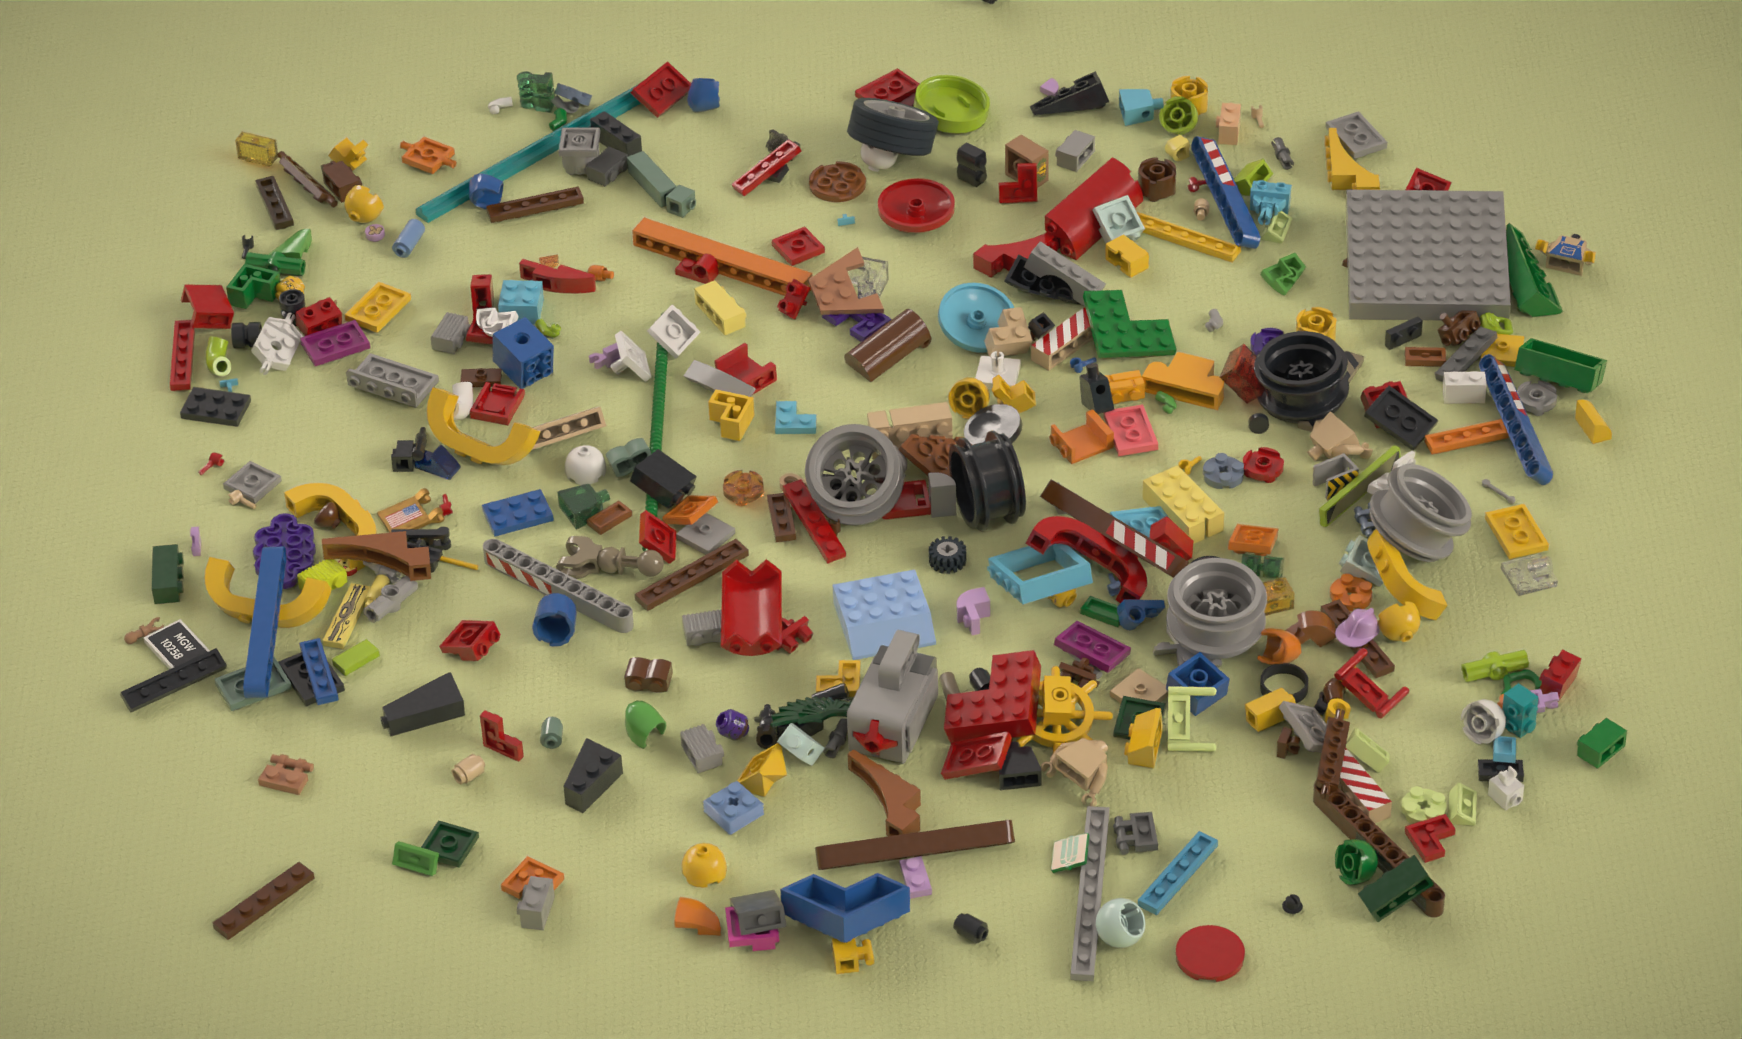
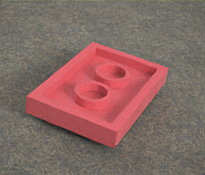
(1131, 430)

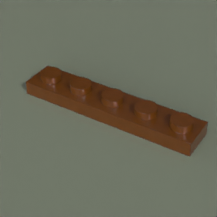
(535, 204)
(1376, 660)
(263, 900)

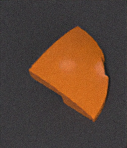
(696, 915)

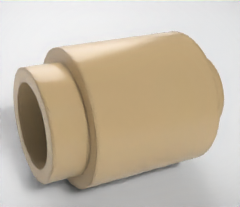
(468, 769)

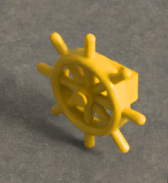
(1058, 701)

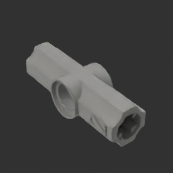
(390, 599)

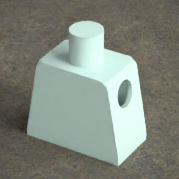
(800, 744)

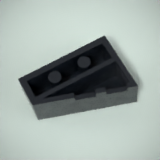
(591, 775)

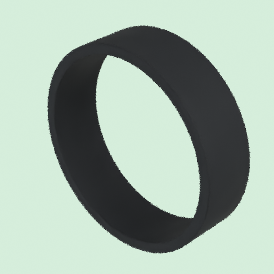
(1285, 668)

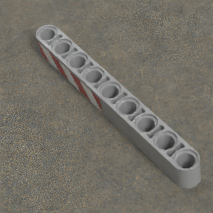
(550, 580)

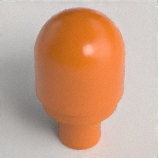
(600, 272)

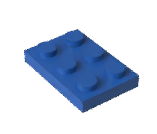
(517, 512)

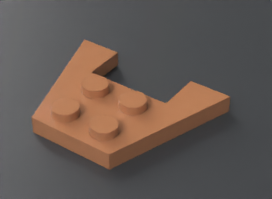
(835, 291)

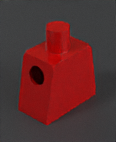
(482, 290)

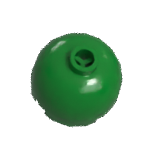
(1356, 861)

